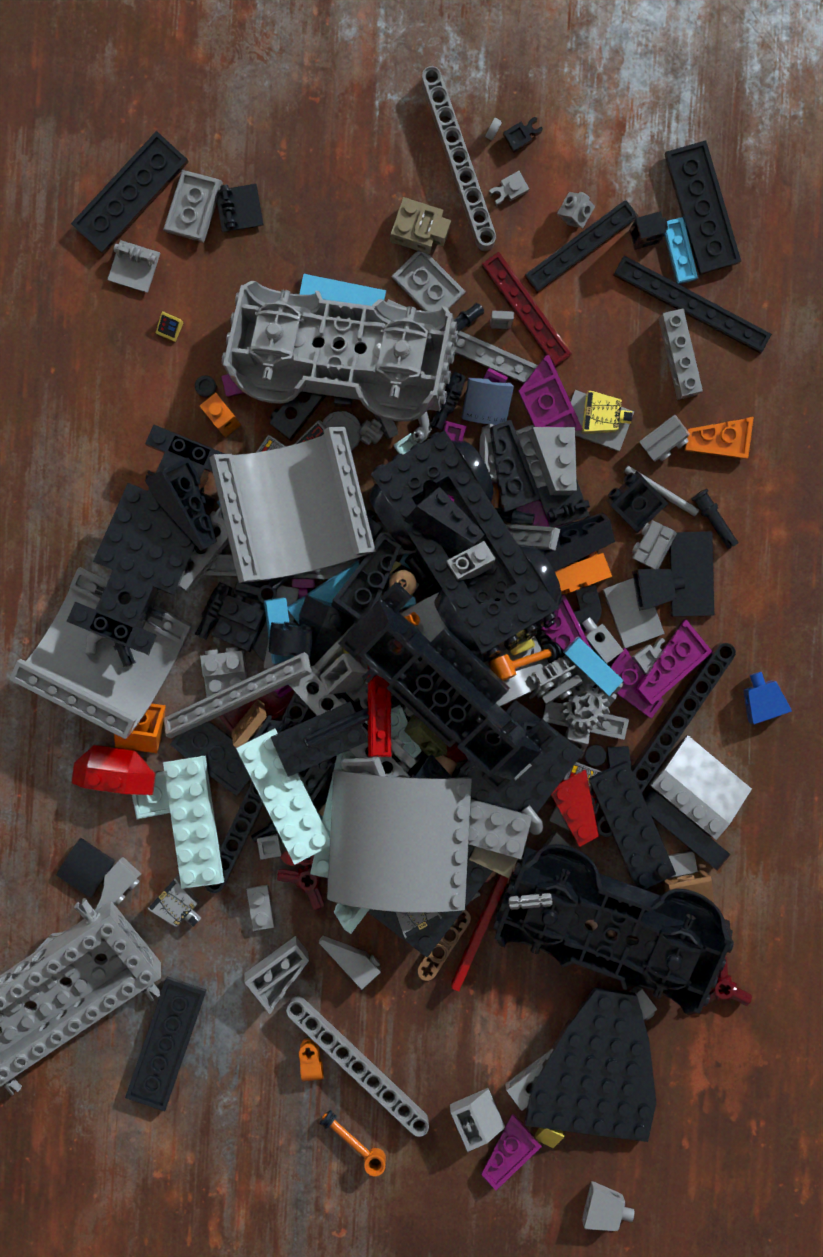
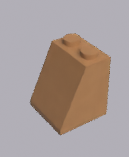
(698, 882)

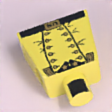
(603, 414)

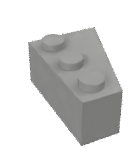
(276, 972)

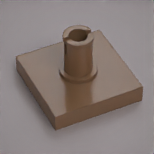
(249, 724)

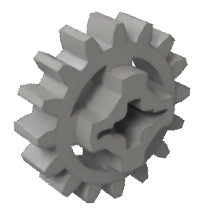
(586, 708)

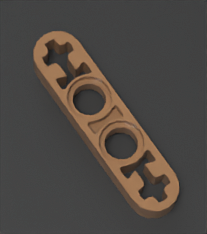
(447, 946)

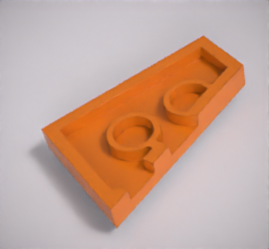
(722, 439)

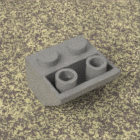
(477, 1119)

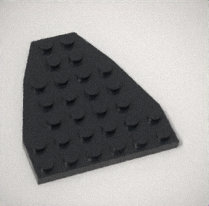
(598, 1072)

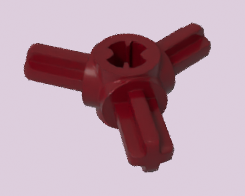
(312, 888)
(730, 990)

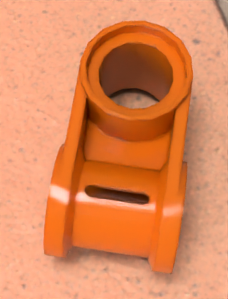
(310, 1063)

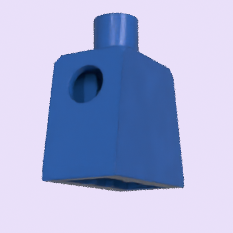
(764, 699)

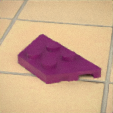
(547, 399)

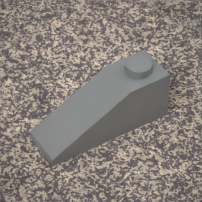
(355, 962)

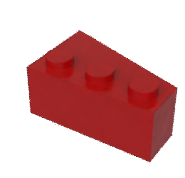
(576, 807)

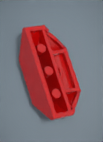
(113, 771)

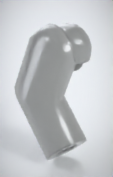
(91, 643)
(536, 823)

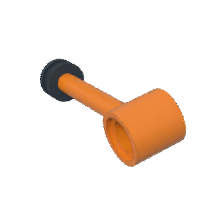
(505, 668)
(375, 1153)

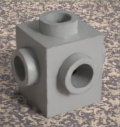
(576, 209)

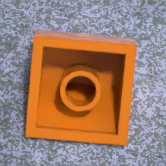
(148, 732)

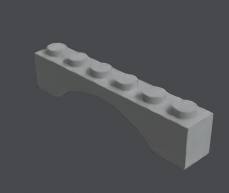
(116, 882)

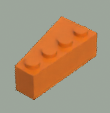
(583, 573)

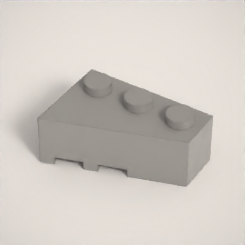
(557, 457)

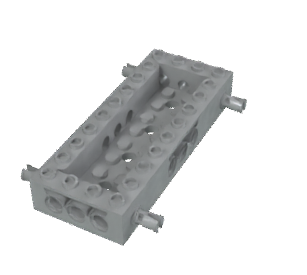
(71, 1008)

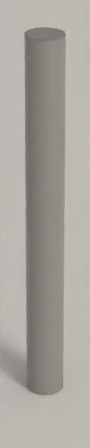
(667, 494)

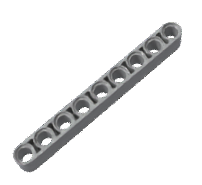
(458, 149)
(362, 1075)

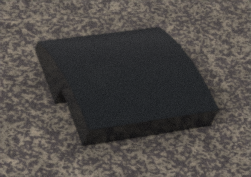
(85, 867)

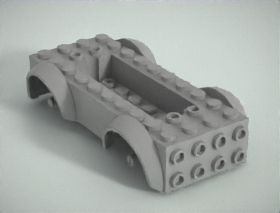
(395, 378)

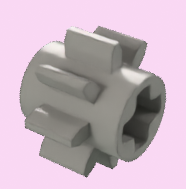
(370, 431)

